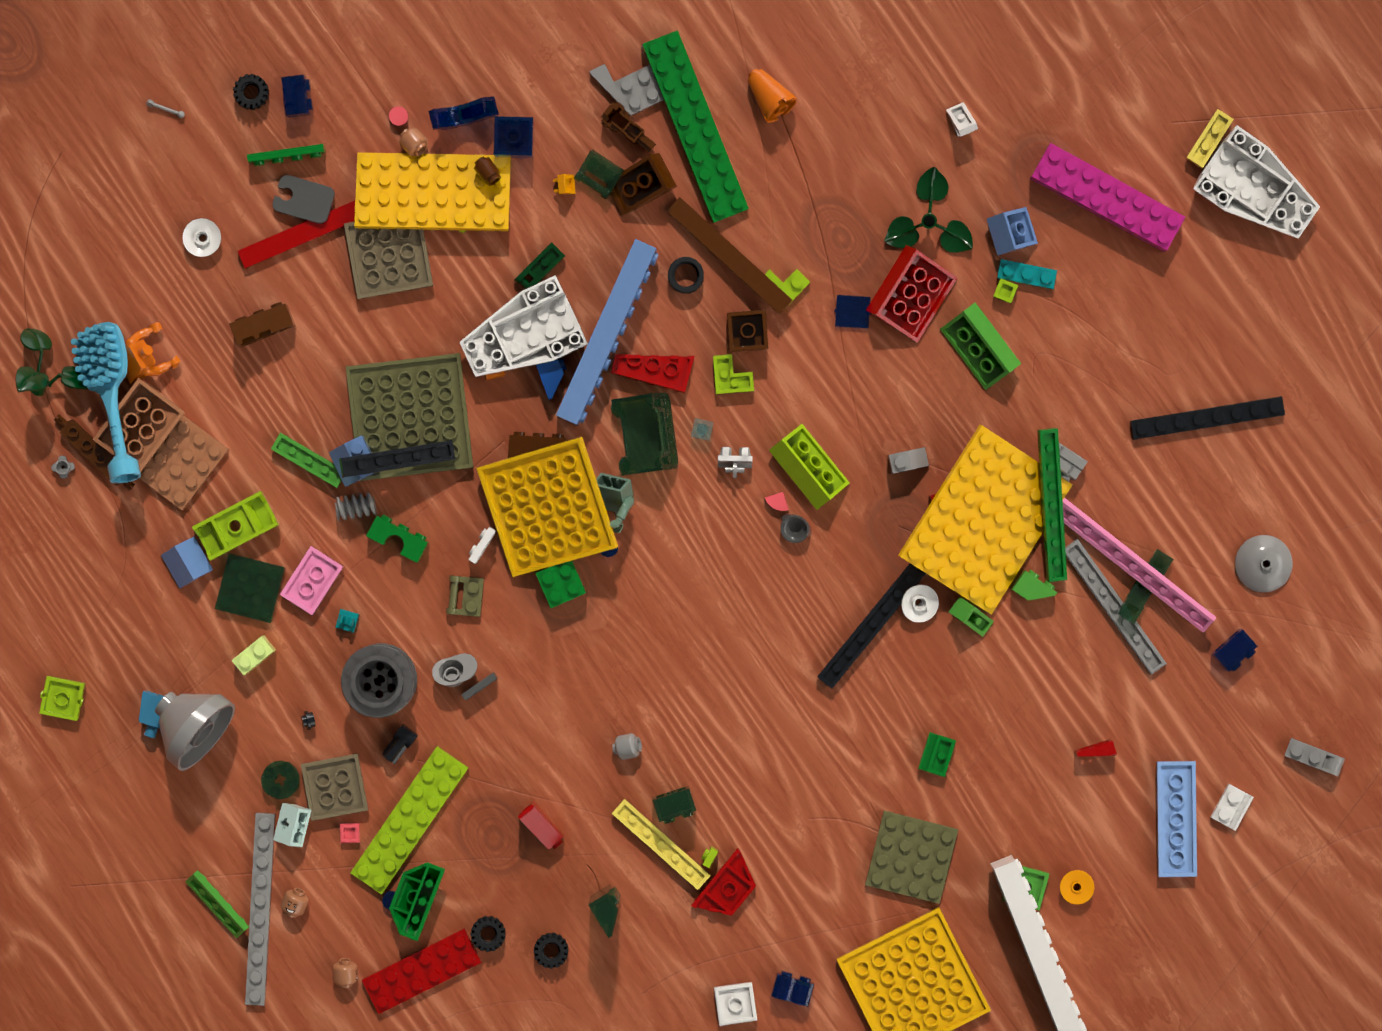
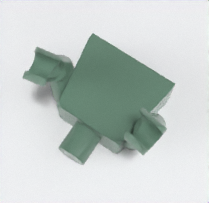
(617, 497)

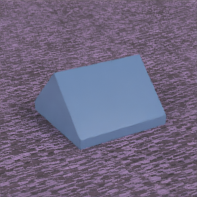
(187, 562)

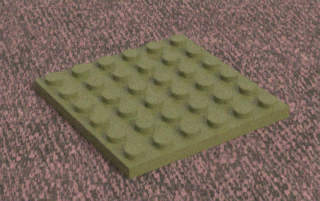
(411, 406)

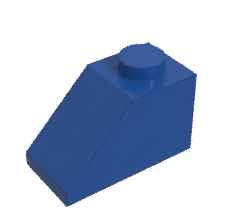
(551, 375)

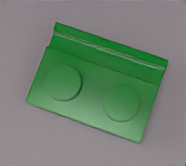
(937, 754)

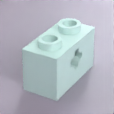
(292, 825)

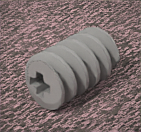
(355, 506)

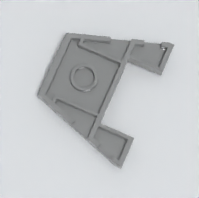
(633, 91)

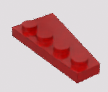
(662, 371)

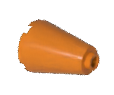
(770, 95)

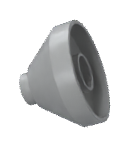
(192, 725)

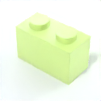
(253, 655)

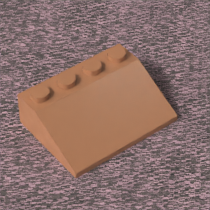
(145, 421)

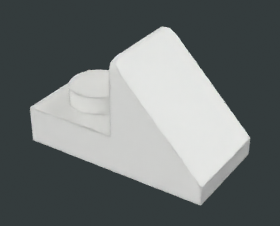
(961, 119)

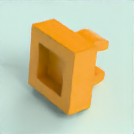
(566, 184)

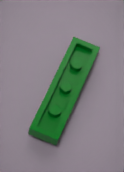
(278, 156)

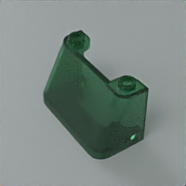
(646, 433)

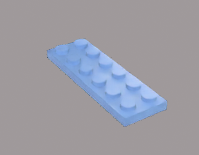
(1176, 818)

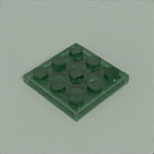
(250, 588)

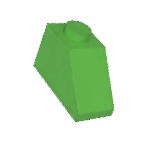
(971, 616)

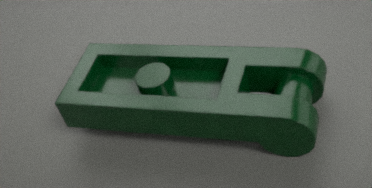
(540, 266)

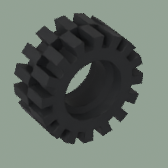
(247, 80)
(488, 922)
(539, 950)

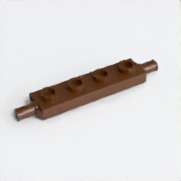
(87, 446)

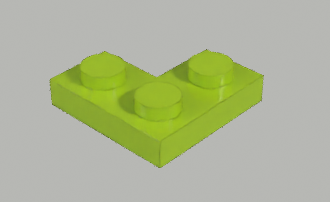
(792, 285)
(726, 380)

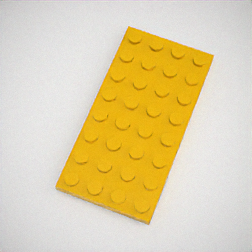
(430, 193)

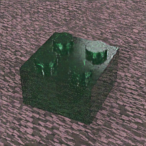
(674, 804)

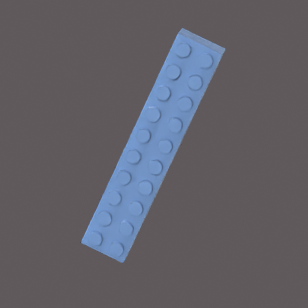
(606, 332)

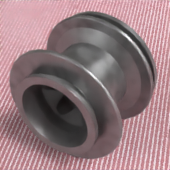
(366, 701)

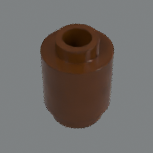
(487, 171)

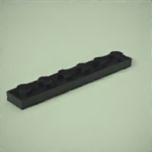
(397, 459)

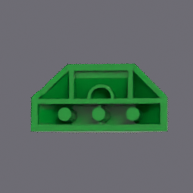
(415, 898)

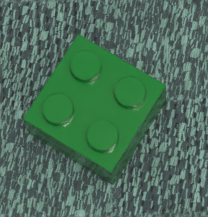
(561, 583)

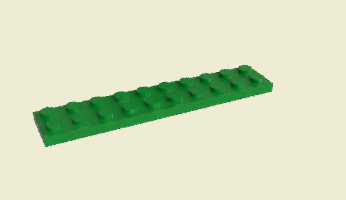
(695, 126)

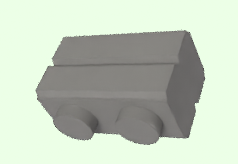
(1070, 463)

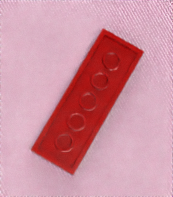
(421, 970)

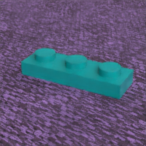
(1026, 274)

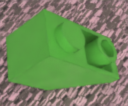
(1031, 587)

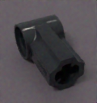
(401, 741)

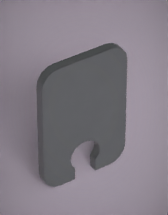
(309, 199)

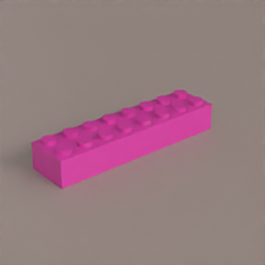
(1107, 197)

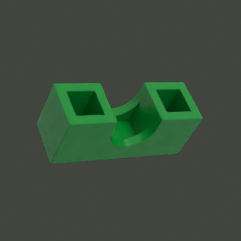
(413, 544)

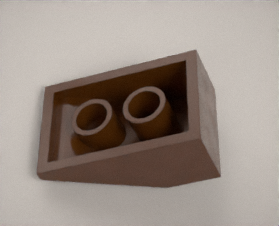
(642, 183)

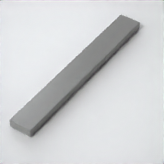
(1111, 604)

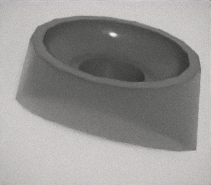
(794, 528)

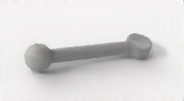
(151, 103)

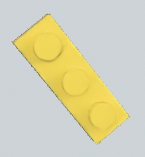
(1209, 138)

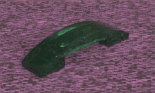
(1138, 594)

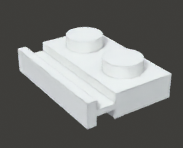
(477, 551)
(1231, 807)

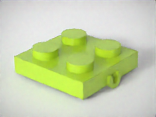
(62, 698)

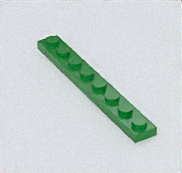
(1052, 504)

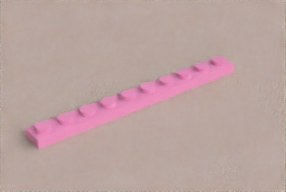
(1136, 567)

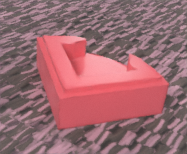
(777, 501)

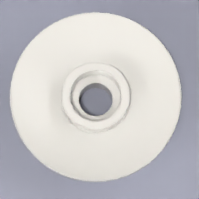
(192, 235)
(927, 606)

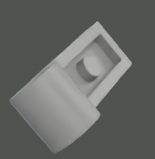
(1314, 757)

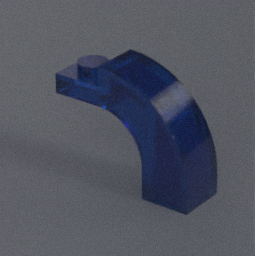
(464, 114)

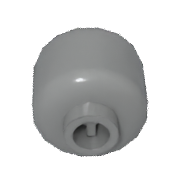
(627, 746)

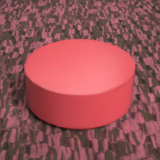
(398, 116)

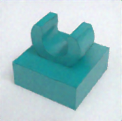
(347, 620)

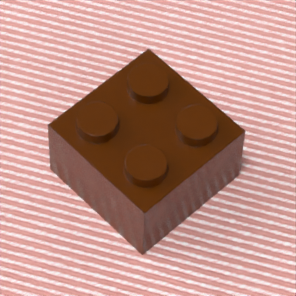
(747, 330)

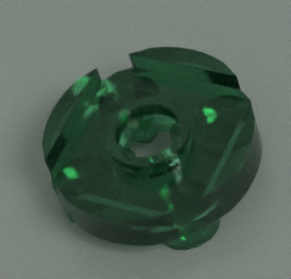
(286, 770)

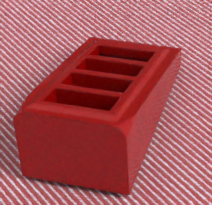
(1103, 748)

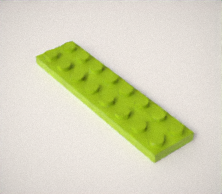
(409, 820)

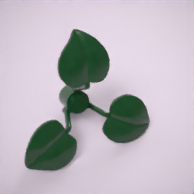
(902, 231)
(30, 380)

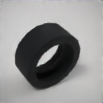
(671, 275)

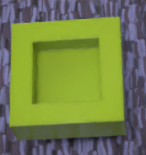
(1005, 291)
(708, 856)

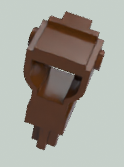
(632, 131)

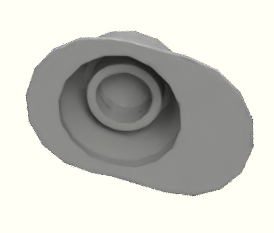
(454, 670)

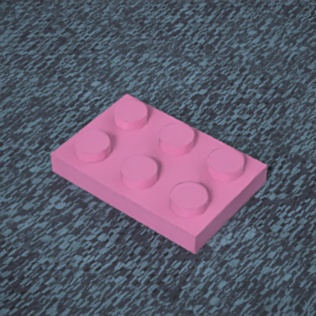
(311, 580)

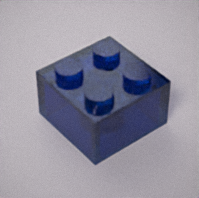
(513, 137)

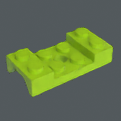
(254, 517)

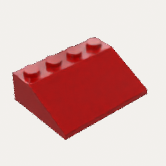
(911, 293)

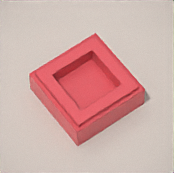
(349, 832)

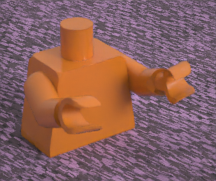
(140, 356)

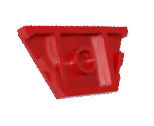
(728, 887)

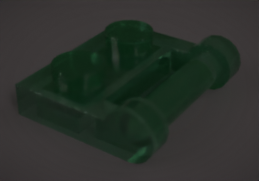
(601, 168)

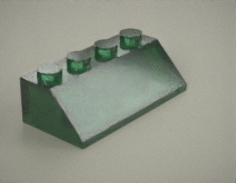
(605, 907)

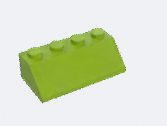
(809, 466)

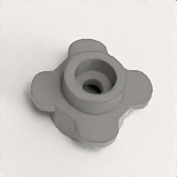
(68, 467)

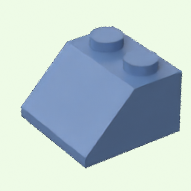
(1011, 231)
(352, 448)

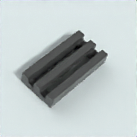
(479, 686)

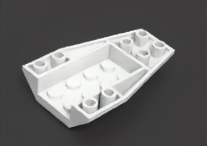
(1255, 185)
(525, 332)

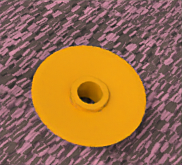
(1081, 895)

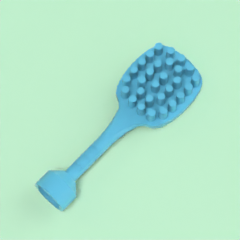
(102, 369)

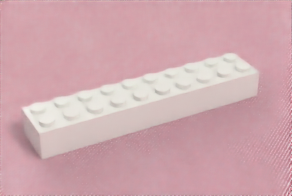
(1036, 944)

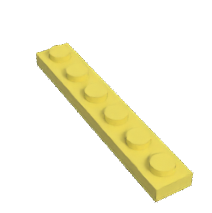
(661, 844)

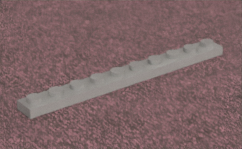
(260, 909)

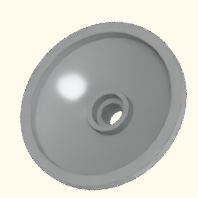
(1250, 561)

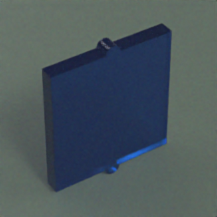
(852, 311)

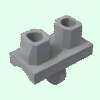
(735, 464)

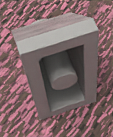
(908, 460)

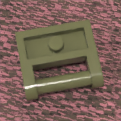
(471, 596)

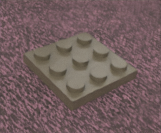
(334, 787)

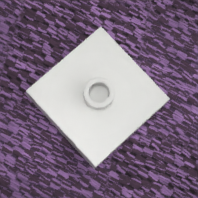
(735, 1003)

